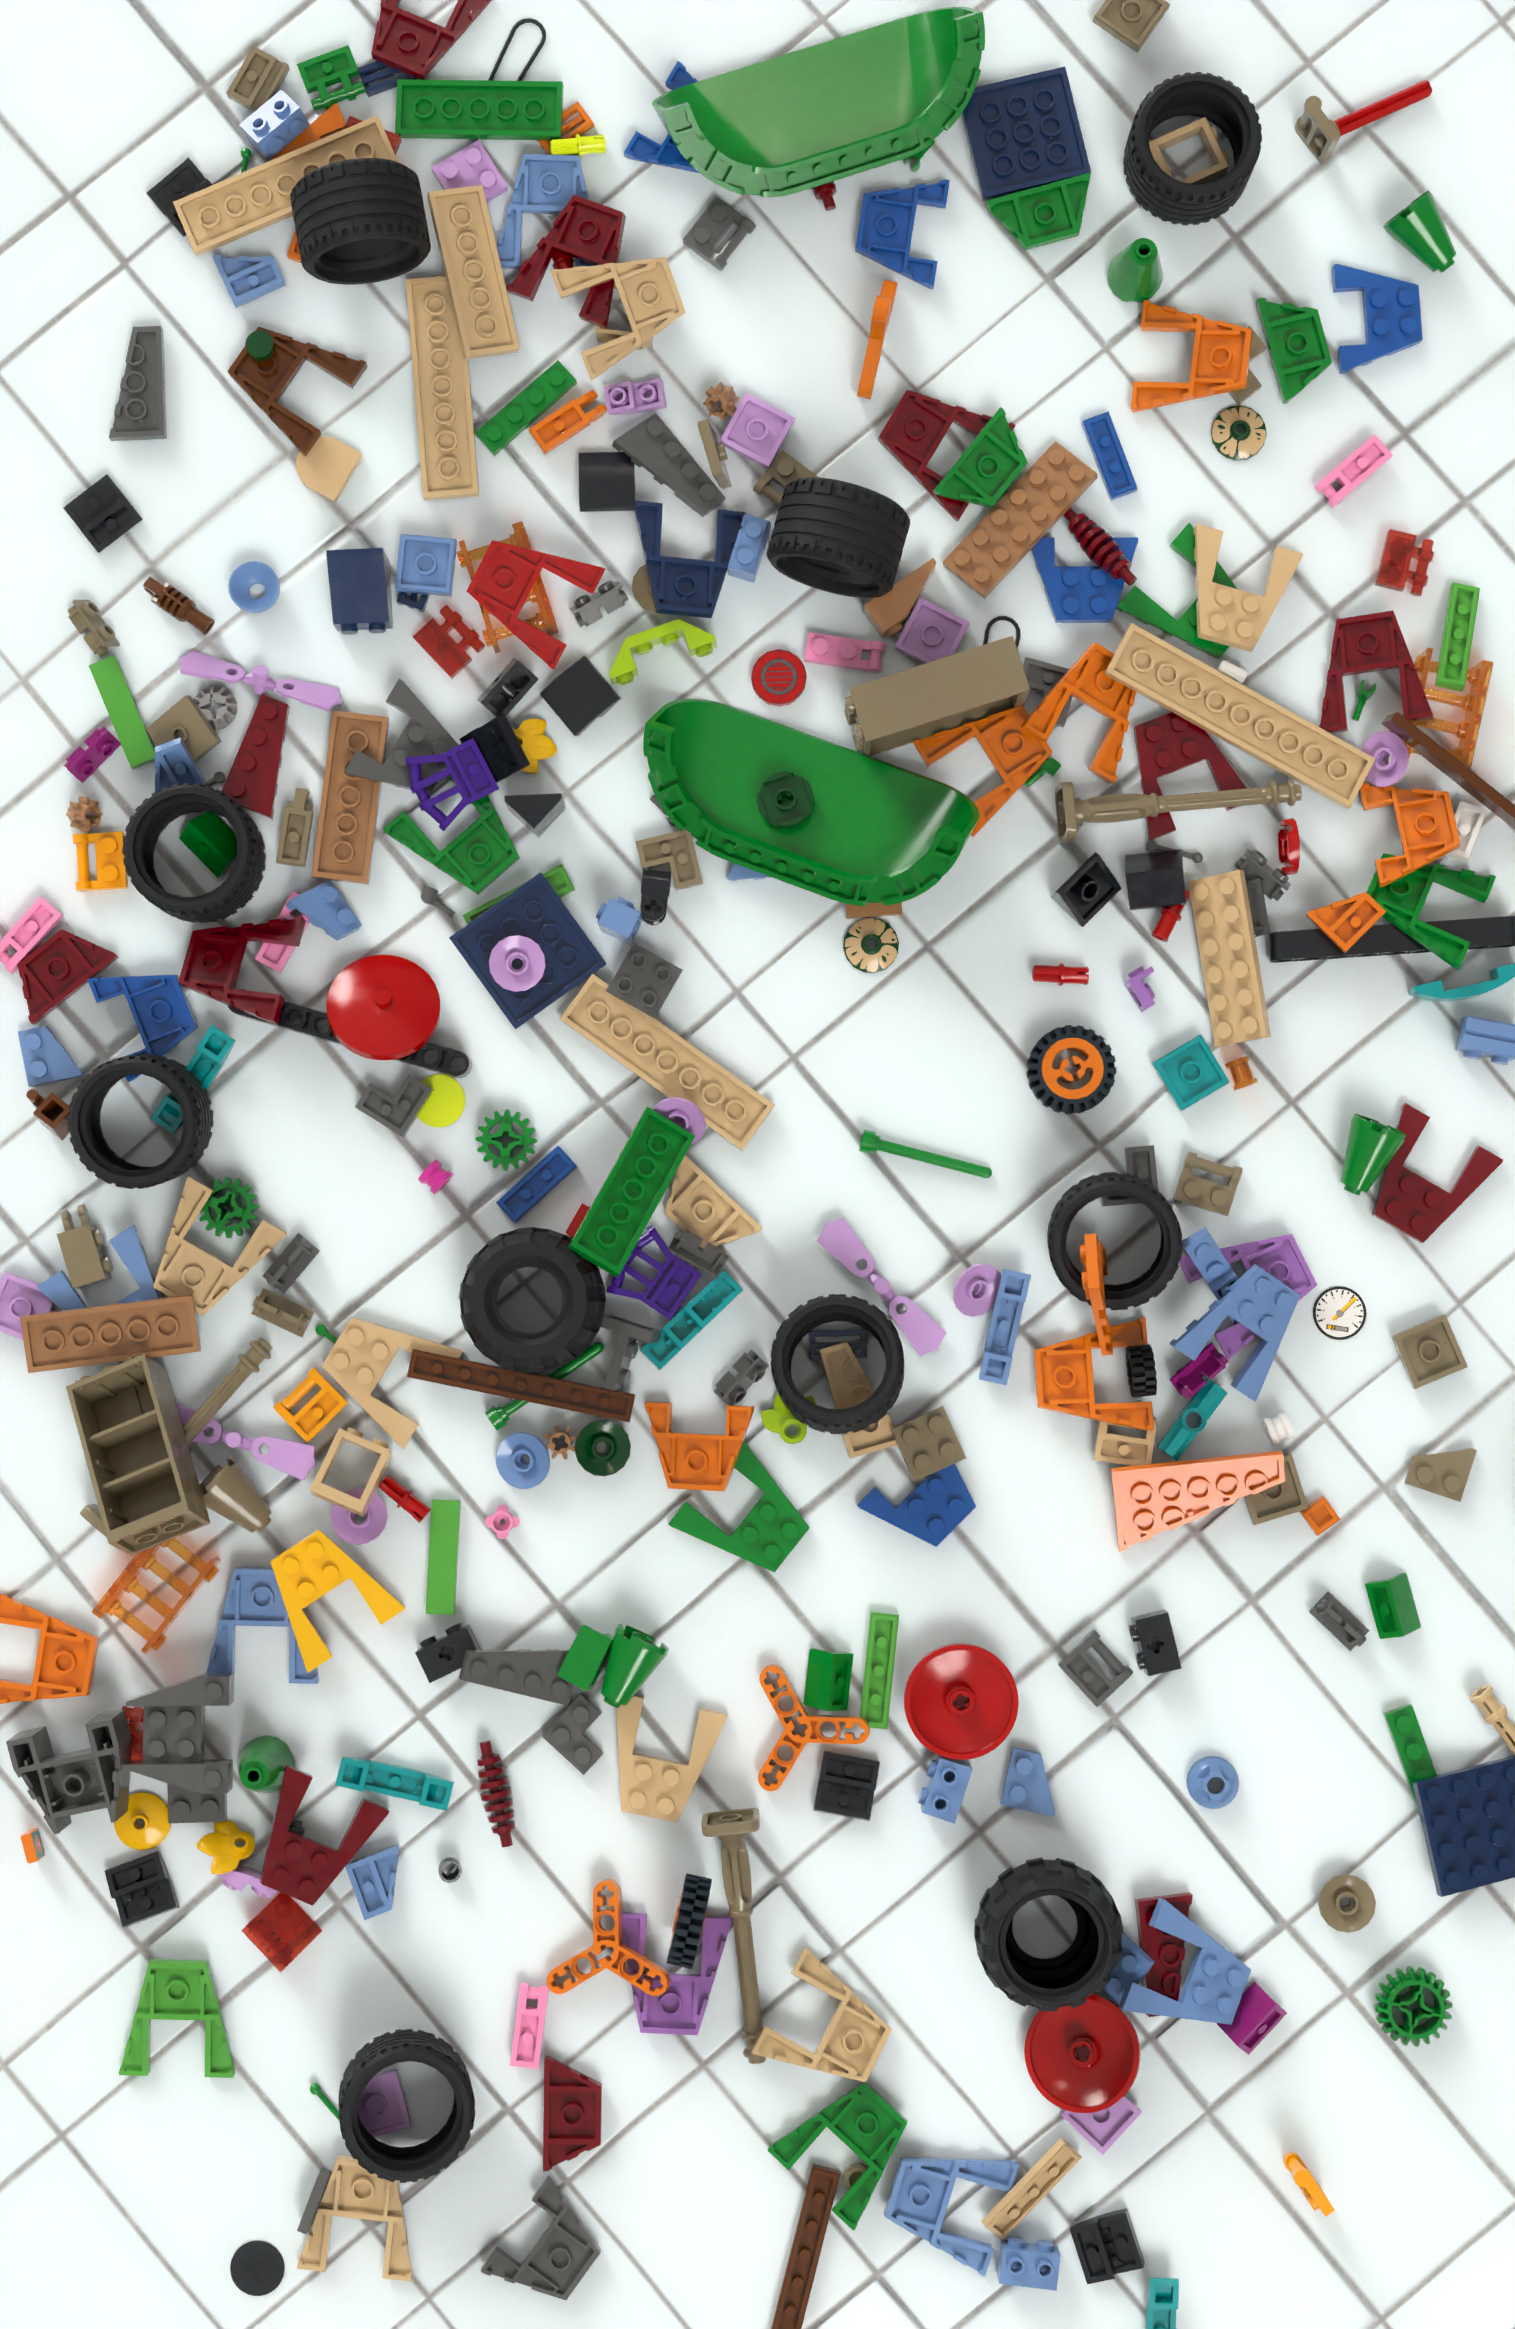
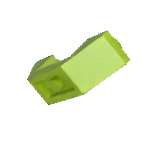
(697, 641)

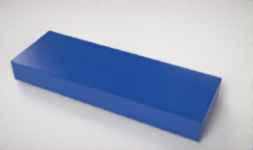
(1109, 456)
(536, 1184)

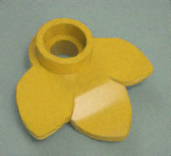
(534, 743)
(222, 1846)

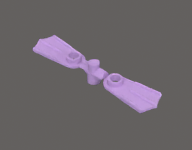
(211, 668)
(915, 1324)
(283, 1455)

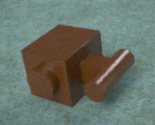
(51, 1112)

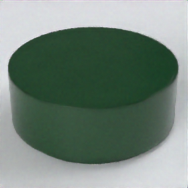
(260, 345)

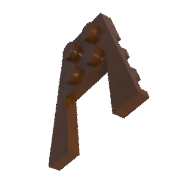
(269, 379)

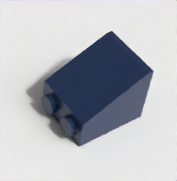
(360, 590)

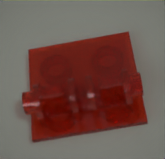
(281, 1931)

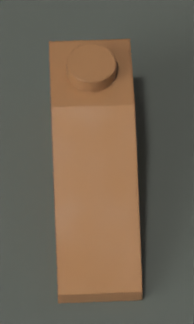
(893, 609)

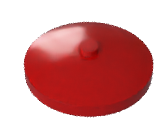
(383, 1007)
(961, 1701)
(1083, 2055)

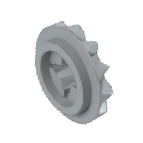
(225, 714)

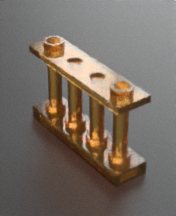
(543, 619)
(1471, 703)
(129, 1583)

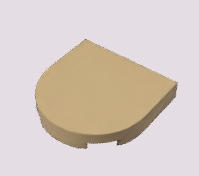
(327, 467)

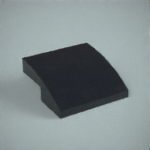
(177, 184)
(606, 482)
(102, 513)
(580, 696)
(499, 747)
(846, 1786)
(141, 1889)
(1107, 2246)

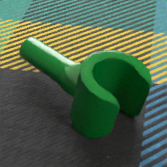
(917, 157)
(1362, 697)
(1050, 766)

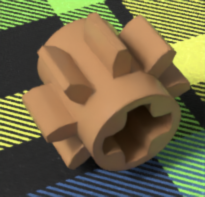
(721, 400)
(84, 814)
(552, 1444)

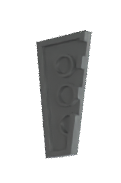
(142, 394)
(663, 455)
(519, 1672)

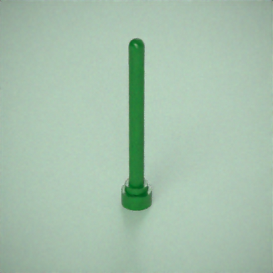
(872, 1142)
(499, 1415)

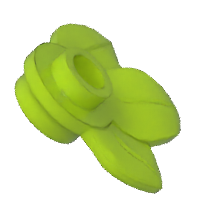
(779, 1420)

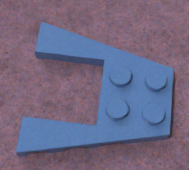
(541, 187)
(129, 1248)
(1258, 1304)
(255, 1601)
(1212, 1983)
(923, 2194)

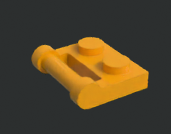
(109, 861)
(317, 1411)
(1307, 2184)

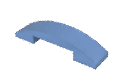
(1004, 1326)

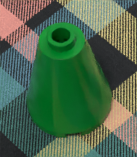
(1423, 233)
(1136, 272)
(1368, 1152)
(630, 1664)
(263, 1764)

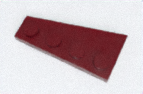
(258, 760)
(1162, 1947)

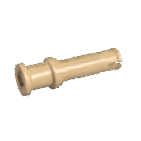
(1495, 1714)

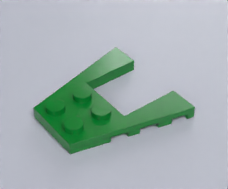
(1148, 612)
(472, 857)
(1406, 898)
(764, 1534)
(866, 2126)

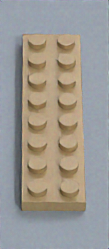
(263, 193)
(441, 393)
(667, 1062)

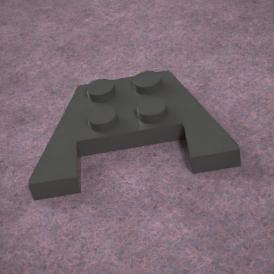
(419, 738)
(559, 2255)

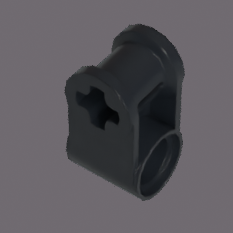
(654, 891)

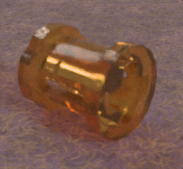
(1241, 1073)

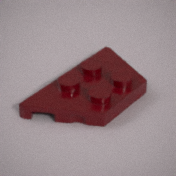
(59, 971)
(570, 2113)

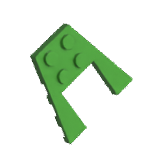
(178, 1993)

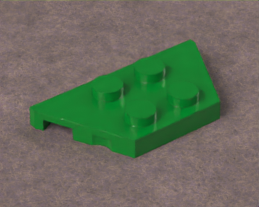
(1043, 212)
(1294, 345)
(985, 466)

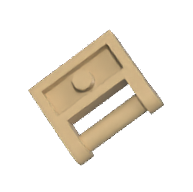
(1122, 1448)

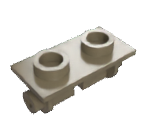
(86, 616)
(282, 1312)

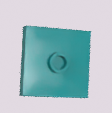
(1190, 1072)

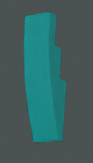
(692, 1319)

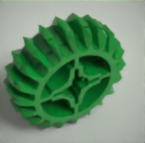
(1435, 2014)

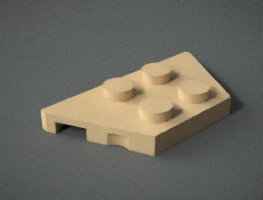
(706, 1208)

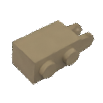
(83, 1250)

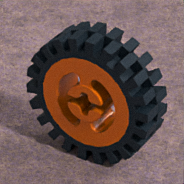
(1097, 1061)
(689, 1921)

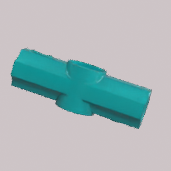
(1179, 1434)

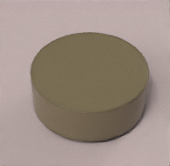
(852, 2173)

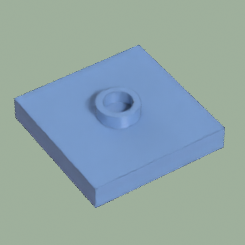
(426, 565)

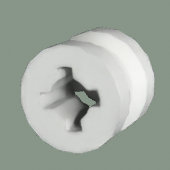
(1278, 1428)

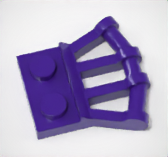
(468, 773)
(670, 1284)

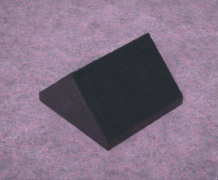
(536, 810)
(1155, 879)
(1087, 890)

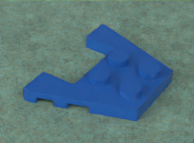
(667, 154)
(888, 227)
(1390, 315)
(1080, 592)
(157, 1008)
(929, 1509)

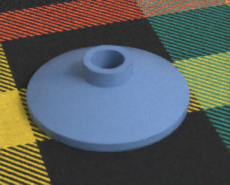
(514, 1468)

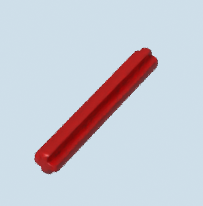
(1384, 107)

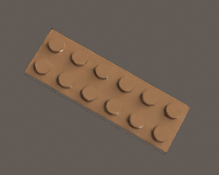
(1020, 519)
(349, 802)
(110, 1333)

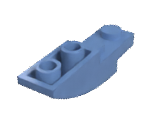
(1210, 1263)

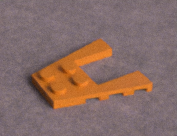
(1217, 363)
(1095, 689)
(1008, 747)
(1095, 1267)
(1067, 1383)
(63, 1656)

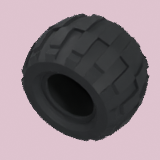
(580, 1312)
(1056, 1980)

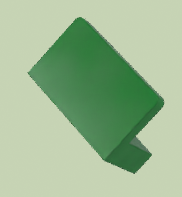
(211, 842)
(1393, 1606)
(586, 1658)
(828, 1680)

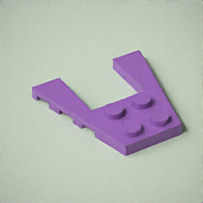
(1275, 1255)
(685, 2001)

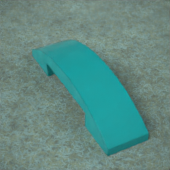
(1435, 992)
(205, 1064)
(394, 1781)
(1162, 2303)

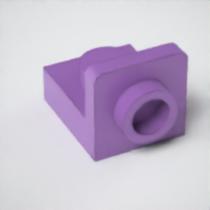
(1140, 992)

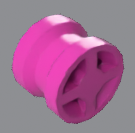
(435, 1177)

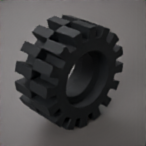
(1141, 1370)

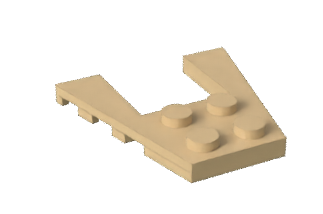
(647, 297)
(1228, 613)
(193, 1270)
(360, 1362)
(659, 1785)
(850, 2040)
(359, 2195)

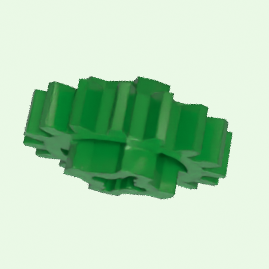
(506, 1127)
(232, 1196)

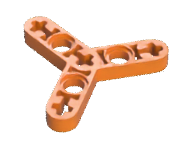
(879, 323)
(812, 1732)
(620, 1954)

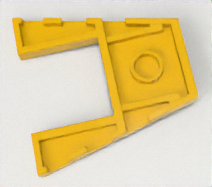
(310, 1572)

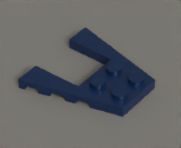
(685, 584)

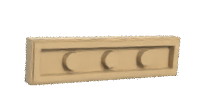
(1031, 2189)

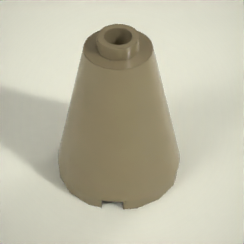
(235, 1497)

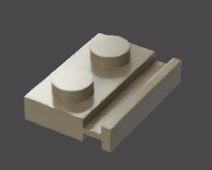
(257, 79)

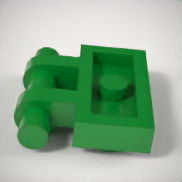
(329, 70)

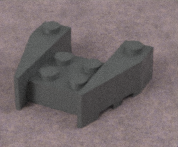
(177, 1734)
(76, 1779)

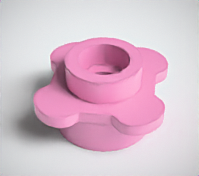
(510, 1521)

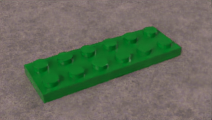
(479, 109)
(631, 1192)

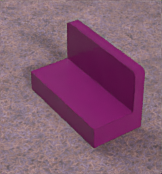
(1253, 2019)

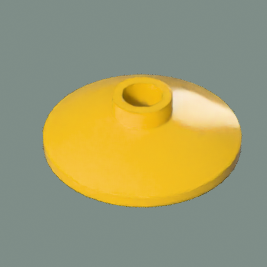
(153, 1812)

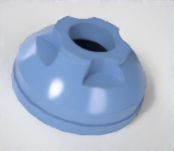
(248, 575)
(1202, 1772)

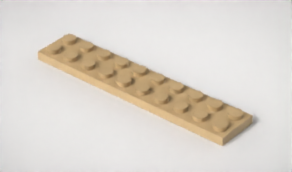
(1239, 716)

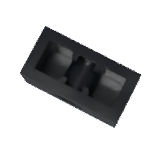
(508, 688)
(1165, 1656)
(438, 1665)

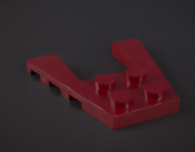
(418, 44)
(583, 232)
(916, 433)
(1366, 646)
(1172, 745)
(216, 959)
(1415, 1203)
(303, 1865)

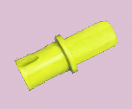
(579, 145)

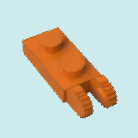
(566, 422)

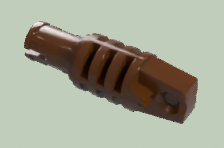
(178, 605)

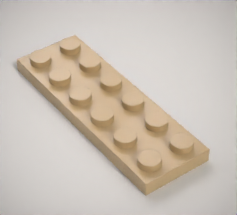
(473, 272)
(1229, 958)

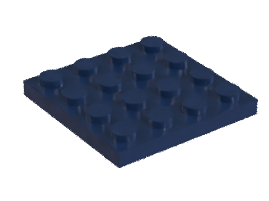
(1024, 133)
(539, 915)
(1469, 1825)

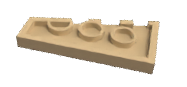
(849, 1388)

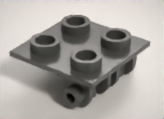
(644, 980)

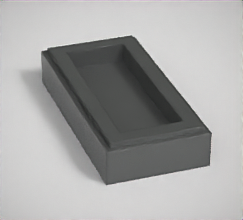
(314, 2200)

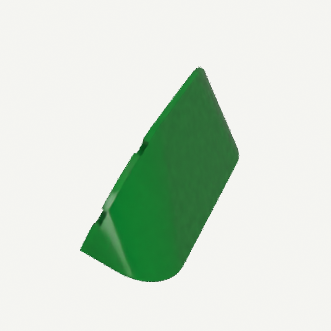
(829, 105)
(872, 824)

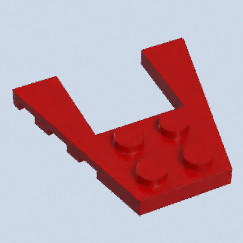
(506, 581)

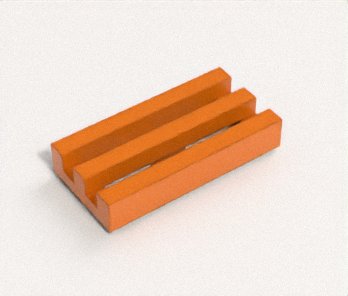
(581, 130)

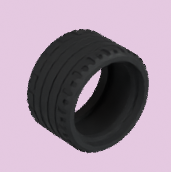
(1199, 97)
(360, 221)
(838, 537)
(155, 816)
(88, 1135)
(1107, 1184)
(827, 1310)
(417, 2161)

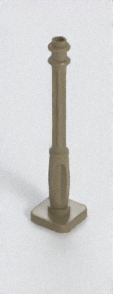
(1125, 807)
(243, 1369)
(731, 1828)

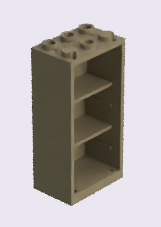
(936, 696)
(137, 1455)

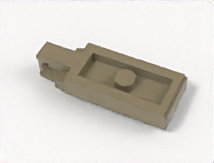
(295, 830)

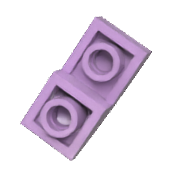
(635, 398)
(242, 1876)

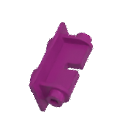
(84, 763)
(1189, 1378)

